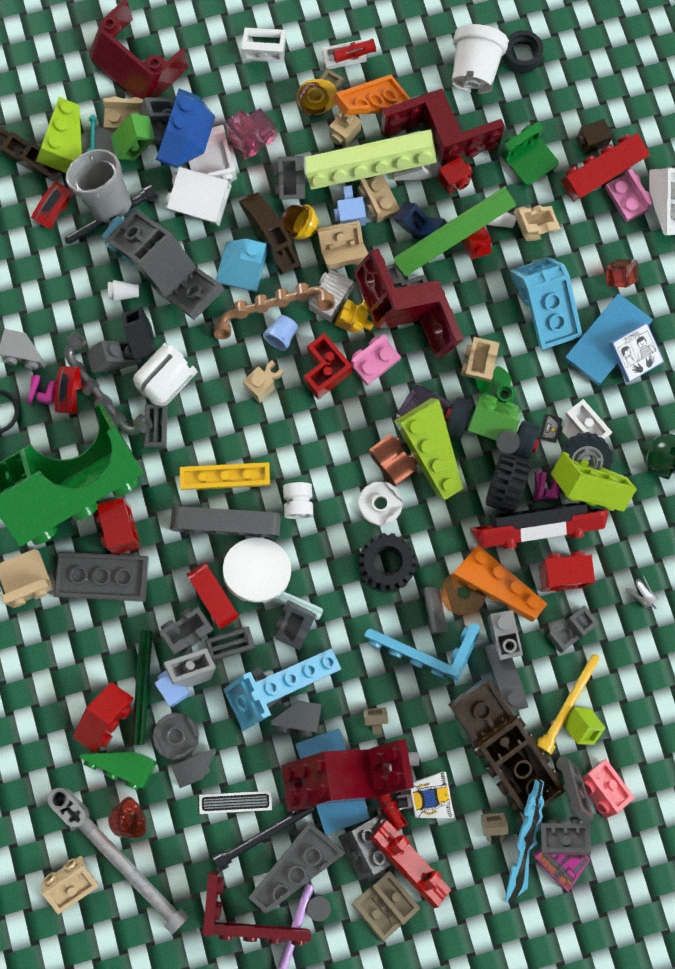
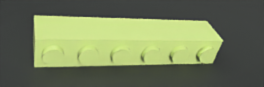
(370, 159)

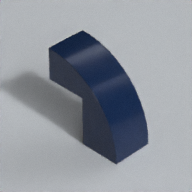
(415, 222)

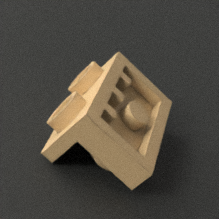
(118, 110)
(378, 197)
(68, 884)

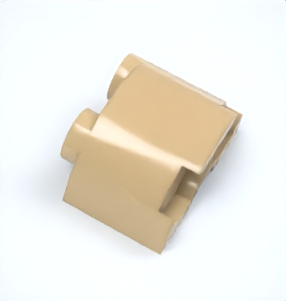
(536, 221)
(481, 359)

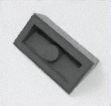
(434, 610)

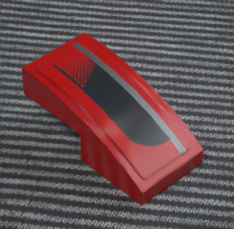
(51, 204)
(67, 383)

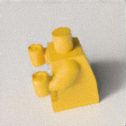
(353, 317)

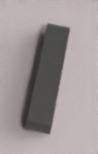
(225, 522)

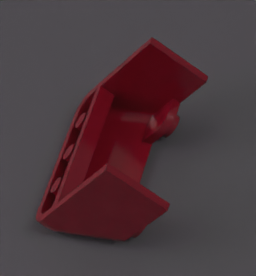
(132, 75)

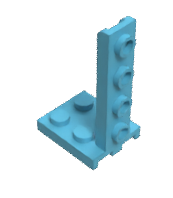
(417, 658)
(250, 697)

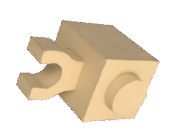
(344, 128)
(260, 383)

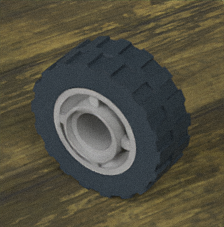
(589, 444)

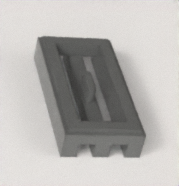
(155, 444)
(251, 646)

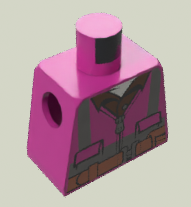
(562, 868)

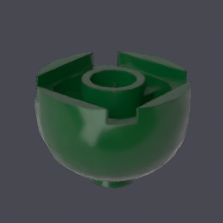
(661, 455)

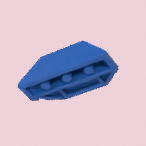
(186, 130)

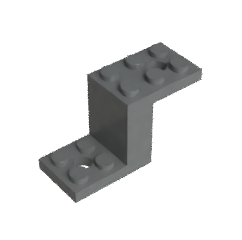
(165, 264)

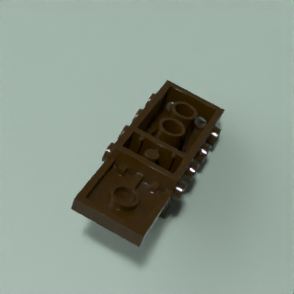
(505, 745)

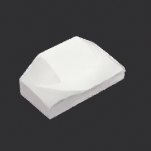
(583, 419)

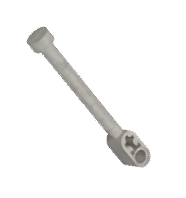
(116, 857)

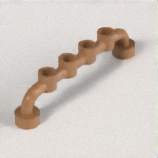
(325, 302)

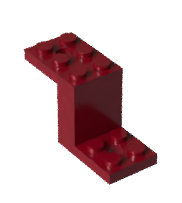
(436, 115)
(407, 304)
(347, 776)

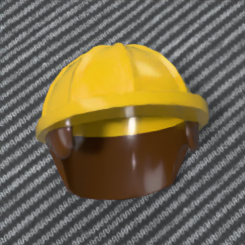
(316, 96)
(300, 221)

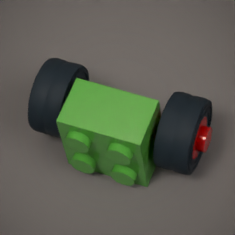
(490, 420)

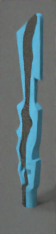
(527, 840)

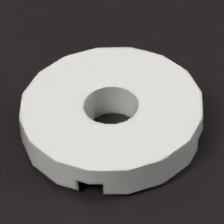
(380, 516)

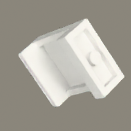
(216, 158)
(198, 195)

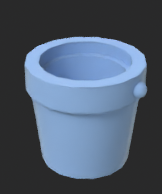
(281, 333)

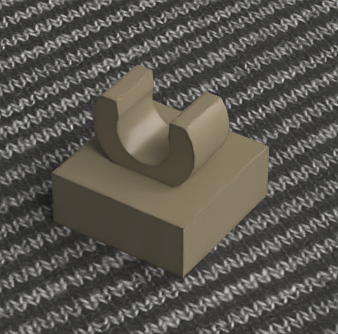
(375, 718)
(494, 825)

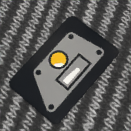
(550, 428)

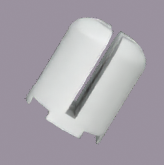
(163, 375)

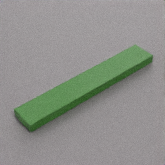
(455, 231)

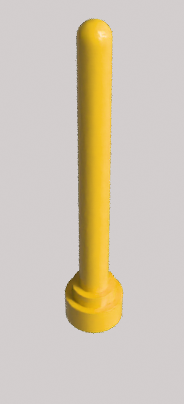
(547, 741)

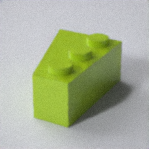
(62, 137)
(592, 485)

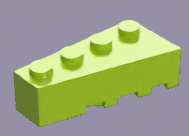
(430, 444)

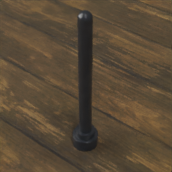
(147, 194)
(224, 858)

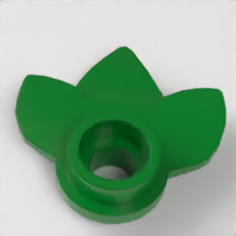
(500, 383)

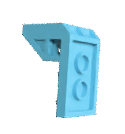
(549, 294)

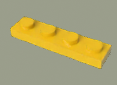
(224, 476)

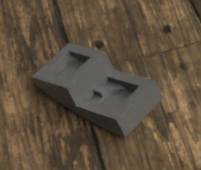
(572, 629)

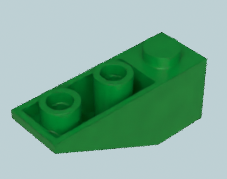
(129, 766)

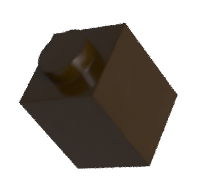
(594, 137)

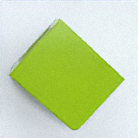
(584, 726)

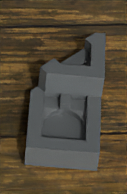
(193, 768)

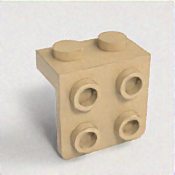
(342, 244)
(24, 578)

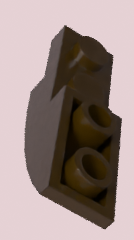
(271, 231)

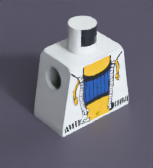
(429, 798)

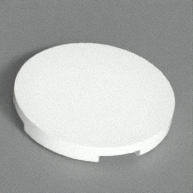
(256, 570)

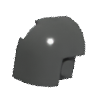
(159, 112)

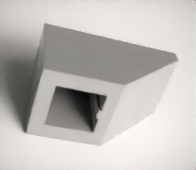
(18, 348)
(505, 634)

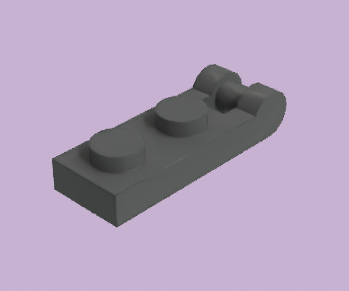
(575, 789)

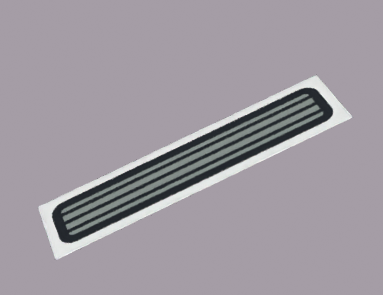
(235, 802)

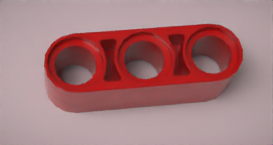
(212, 595)

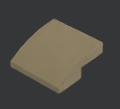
(385, 906)

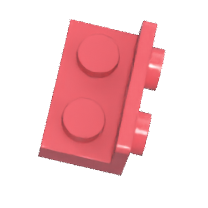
(606, 789)

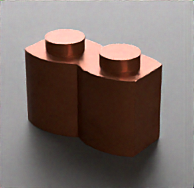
(393, 460)

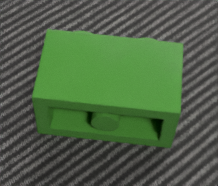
(132, 137)

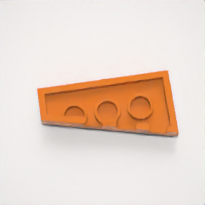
(370, 96)
(492, 578)

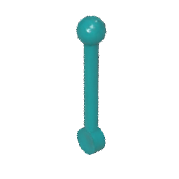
(92, 118)

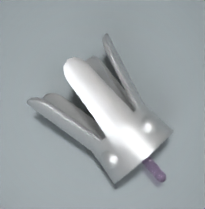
(648, 597)

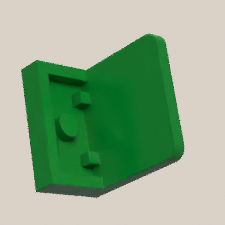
(529, 154)

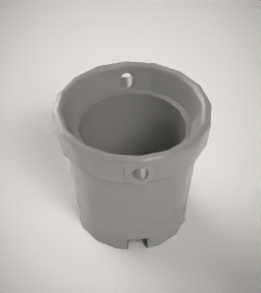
(99, 184)

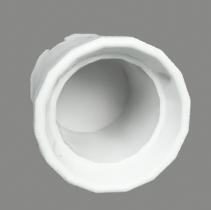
(477, 57)

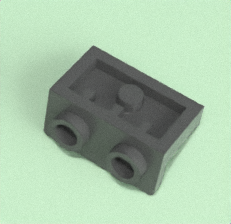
(565, 838)

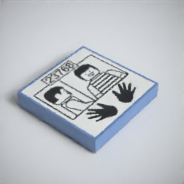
(636, 352)

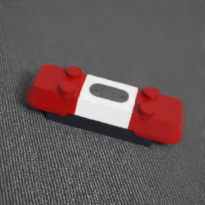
(539, 523)

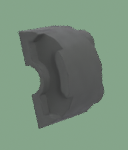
(291, 178)
(295, 624)
(186, 631)

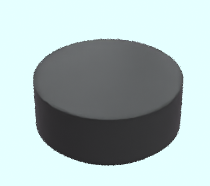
(508, 441)
(318, 908)

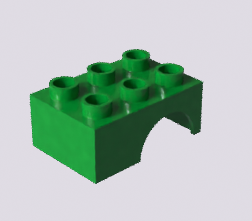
(47, 491)

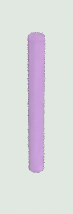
(297, 922)

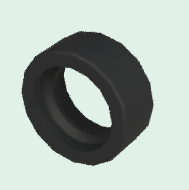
(528, 38)

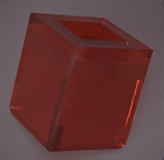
(622, 273)

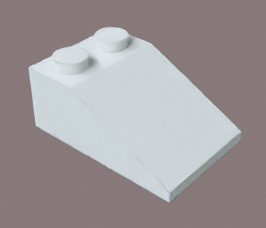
(663, 197)

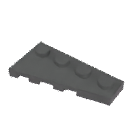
(297, 866)

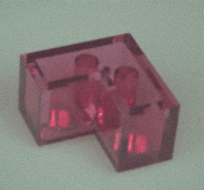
(250, 132)

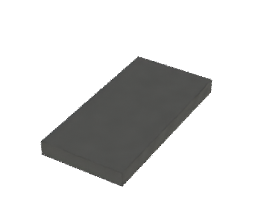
(101, 576)

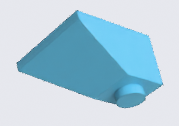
(242, 264)

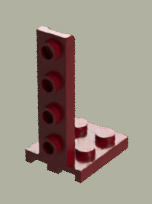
(249, 932)

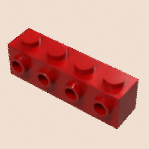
(605, 167)

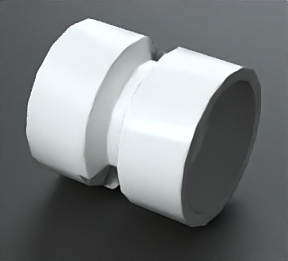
(298, 501)

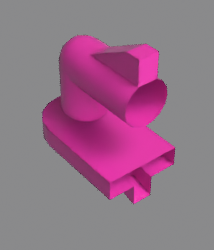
(46, 398)
(540, 490)

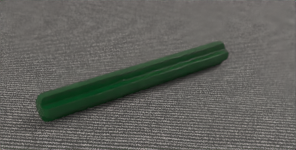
(142, 687)

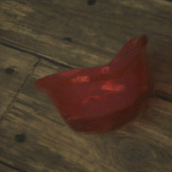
(127, 819)

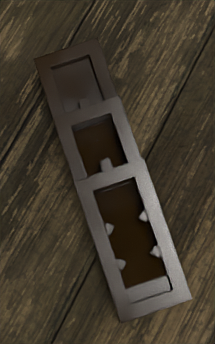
(25, 154)

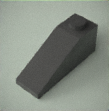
(506, 679)

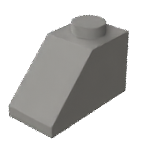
(190, 668)

